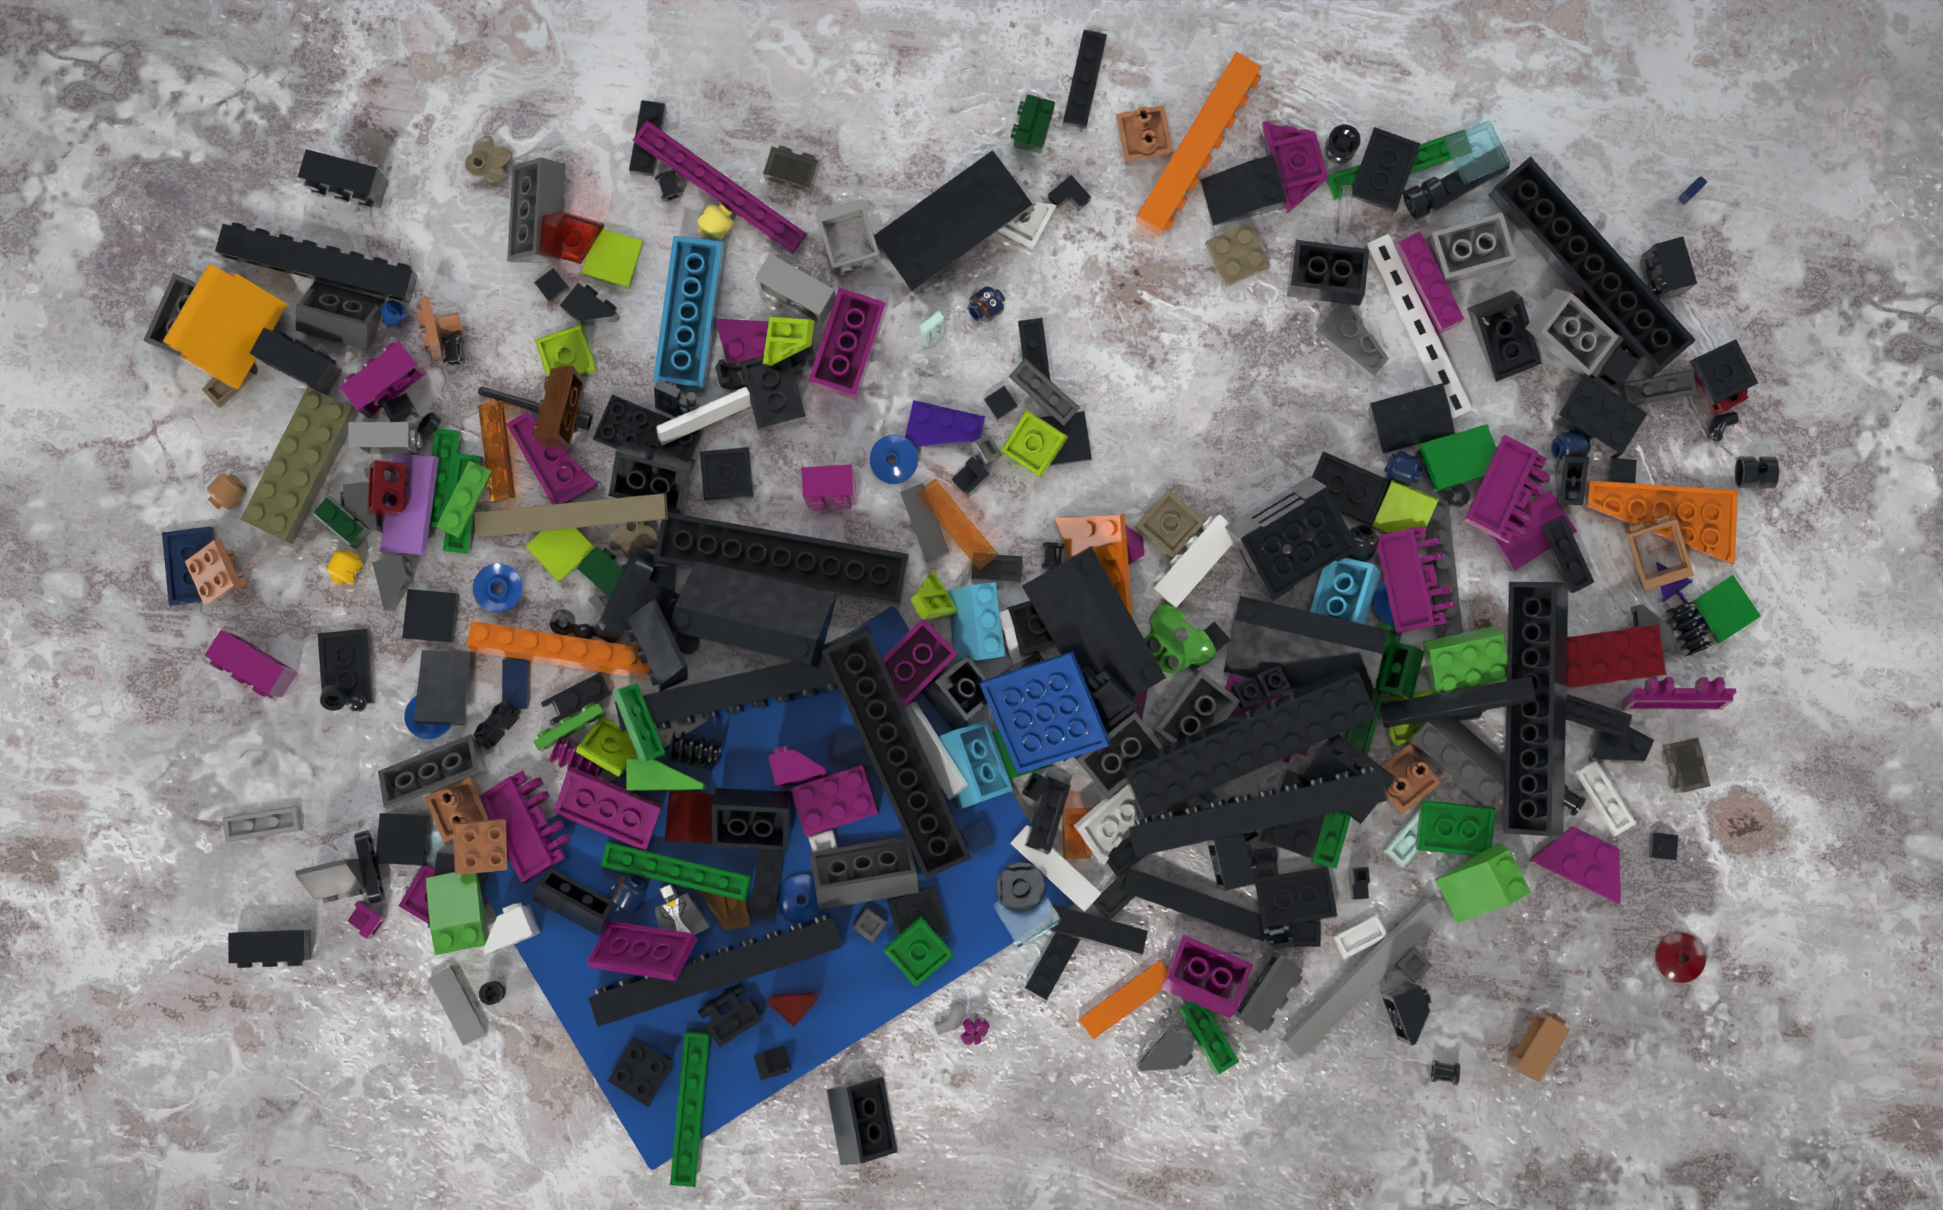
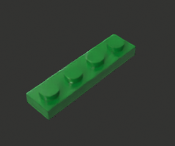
(445, 447)
(451, 543)

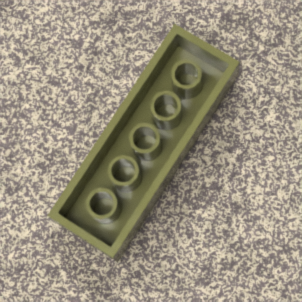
(299, 465)

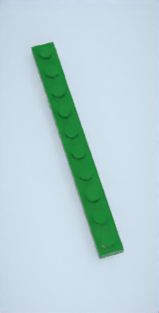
(1336, 824)

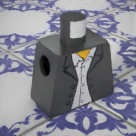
(680, 912)

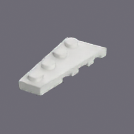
(1030, 227)
(1108, 822)

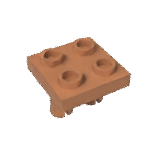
(1144, 134)
(436, 326)
(214, 572)
(1412, 779)
(455, 805)
(480, 846)

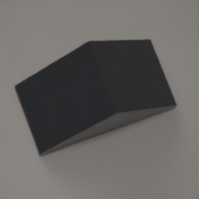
(1571, 480)

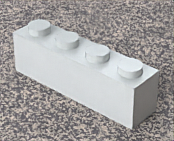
(1194, 563)

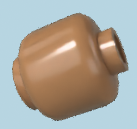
(225, 491)

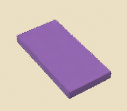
(410, 529)

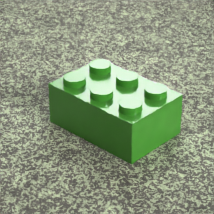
(1466, 660)

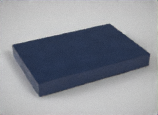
(177, 548)

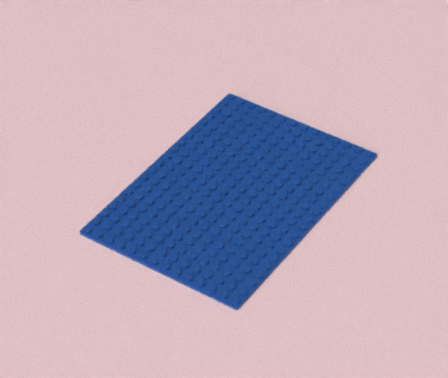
(856, 982)

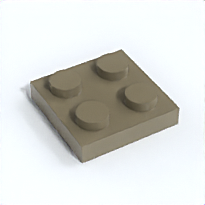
(1237, 254)
(1170, 524)

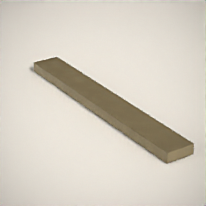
(571, 515)

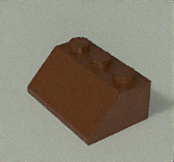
(559, 408)

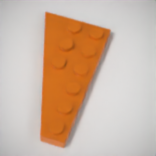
(1703, 514)
(1108, 539)

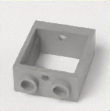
(844, 213)
(384, 438)

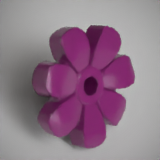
(974, 1031)

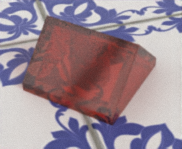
(568, 235)
(689, 817)
(794, 1005)

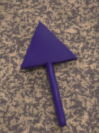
(1675, 587)

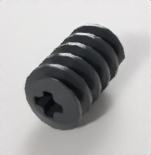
(1689, 628)
(695, 751)

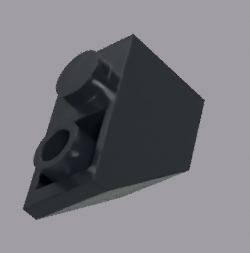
(587, 308)

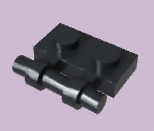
(671, 401)
(735, 1021)

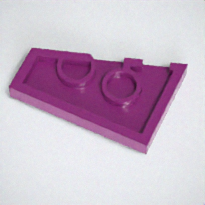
(742, 338)

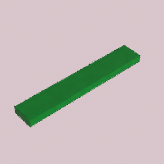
(1428, 156)
(676, 871)
(690, 1108)

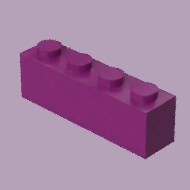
(1429, 283)

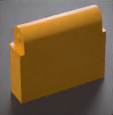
(223, 324)

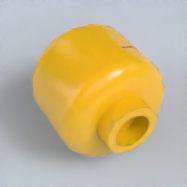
(344, 567)

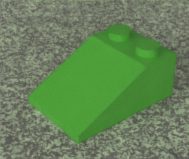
(658, 777)
(1483, 884)
(456, 912)

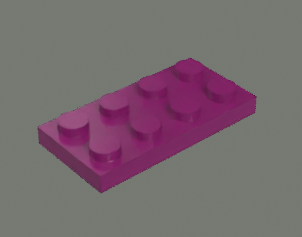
(608, 808)
(642, 950)

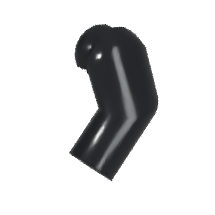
(1719, 423)

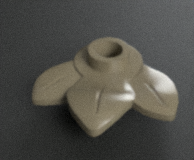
(492, 160)
(641, 537)

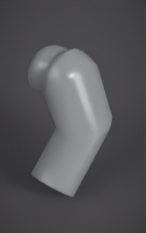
(954, 1019)

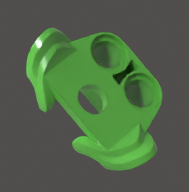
(1196, 650)

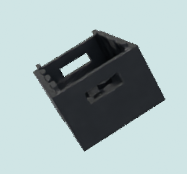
(1283, 521)

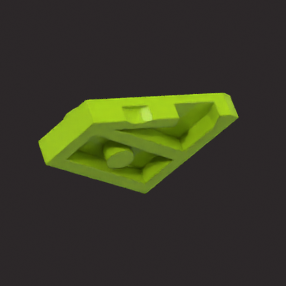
(786, 338)
(932, 599)

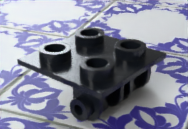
(641, 1071)

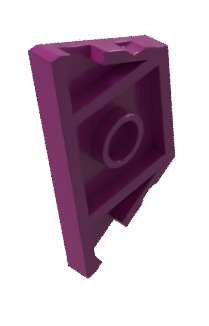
(1297, 161)
(1584, 862)

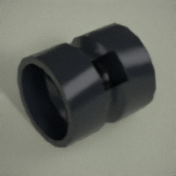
(1342, 144)
(1424, 198)
(1755, 472)

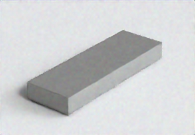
(262, 823)
(457, 1005)

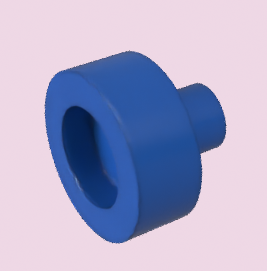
(393, 313)

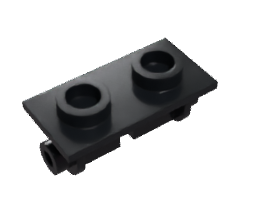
(502, 715)

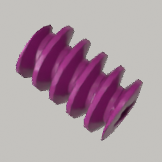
(567, 755)

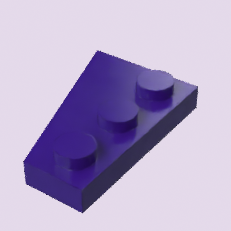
(941, 425)

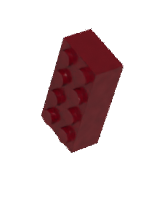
(1615, 656)

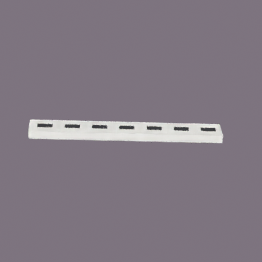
(1417, 323)

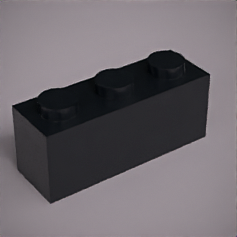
(574, 901)
(269, 947)

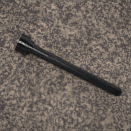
(583, 420)

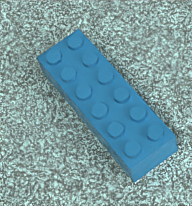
(689, 312)

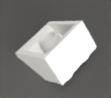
(511, 928)

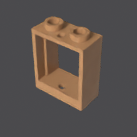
(1667, 575)
(1539, 1045)

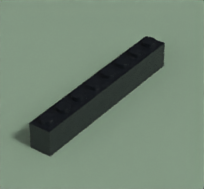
(316, 263)

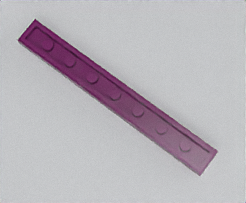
(719, 187)

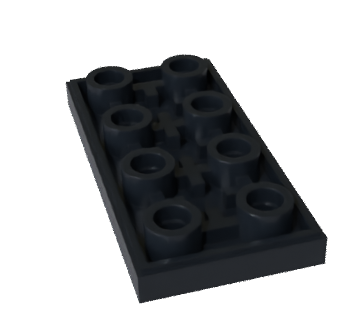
(638, 425)

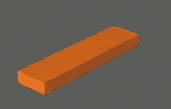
(1124, 1000)

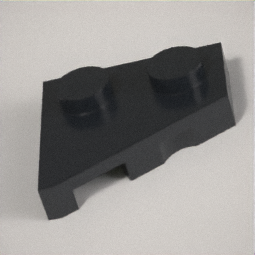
(1614, 749)

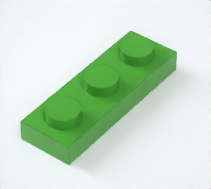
(464, 499)
(569, 726)

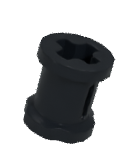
(668, 186)
(453, 350)
(1053, 554)
(1572, 801)
(487, 999)
(1445, 1072)

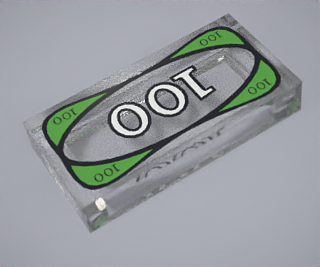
(1344, 210)

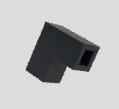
(1069, 190)
(1359, 881)

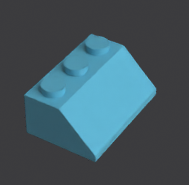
(1346, 590)
(977, 623)
(979, 762)

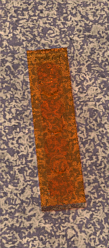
(496, 450)
(957, 524)

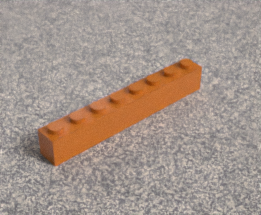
(1198, 144)
(556, 650)

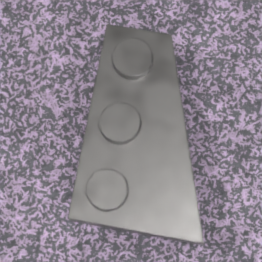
(1349, 337)

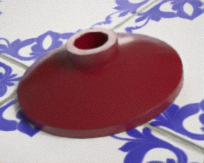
(1668, 957)

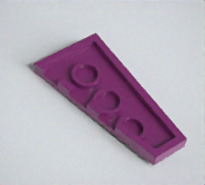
(554, 468)

